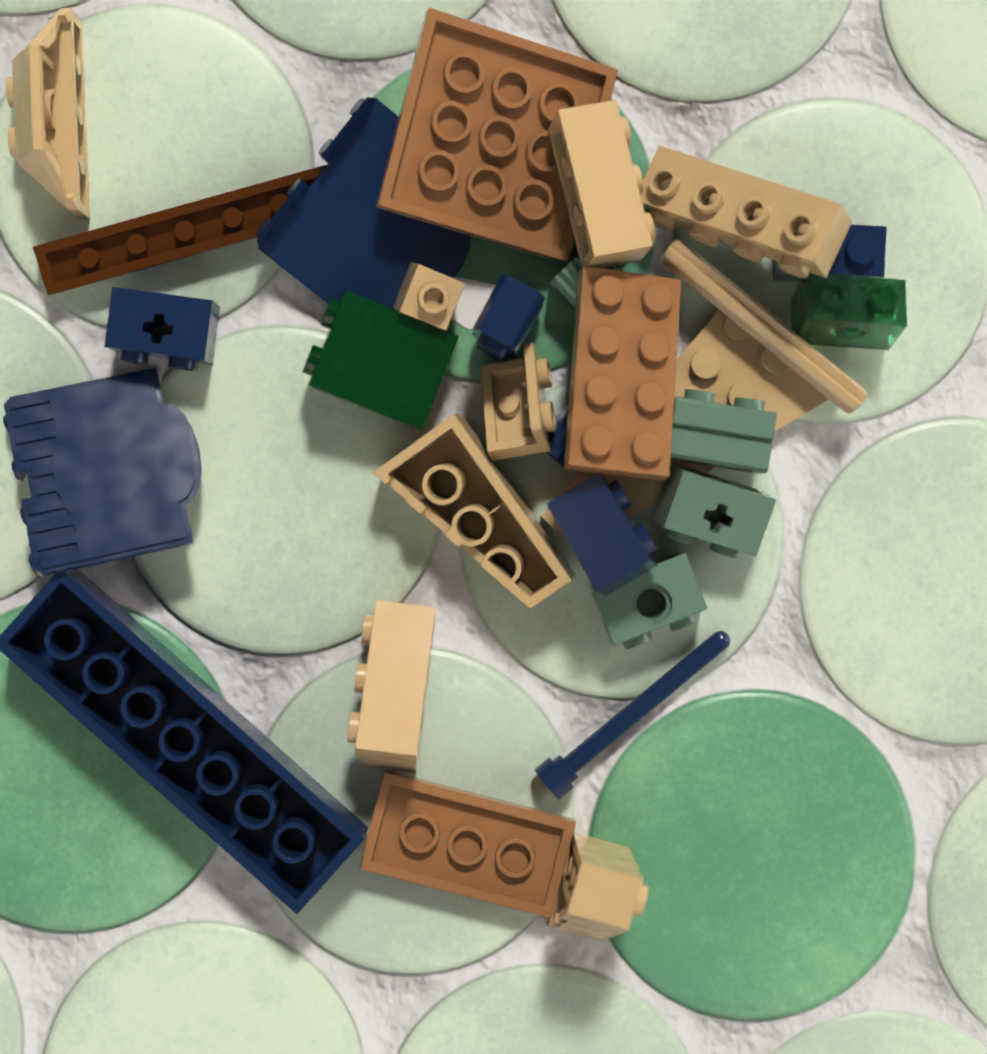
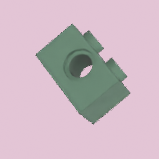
(679, 595)

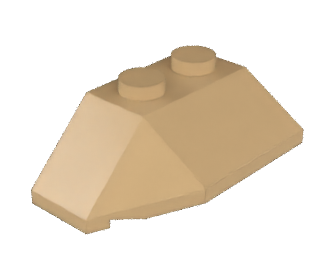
(52, 111)

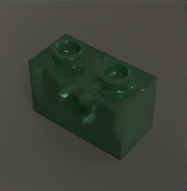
(849, 311)

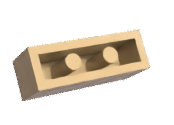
(601, 185)

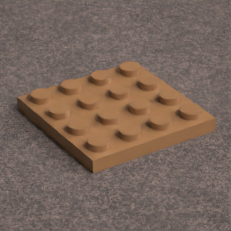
(477, 137)

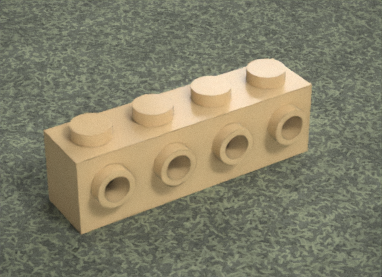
(744, 213)

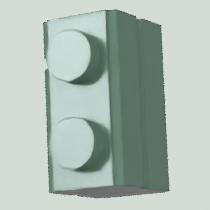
(721, 433)

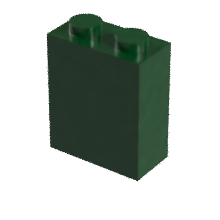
(379, 359)

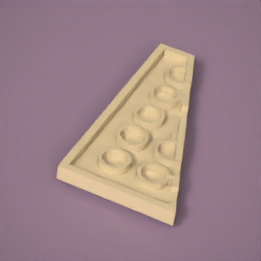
(731, 365)

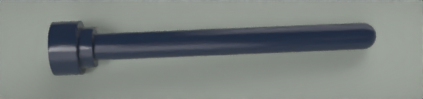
(561, 772)

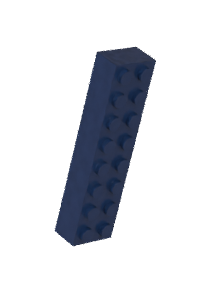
(182, 737)

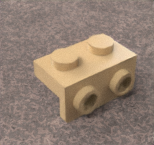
(516, 406)

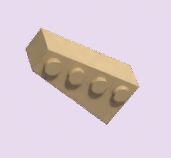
(478, 509)

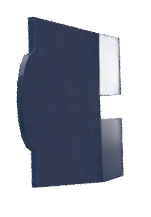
(336, 236)
(102, 471)

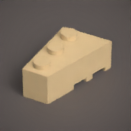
(392, 686)
(598, 889)

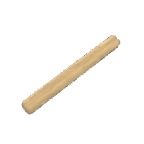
(763, 326)

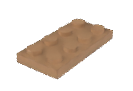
(623, 374)
(467, 844)

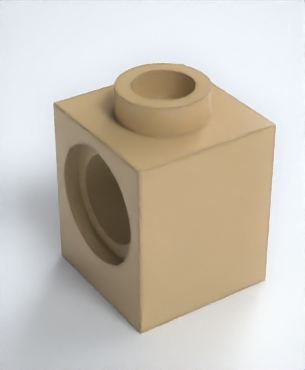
(428, 295)

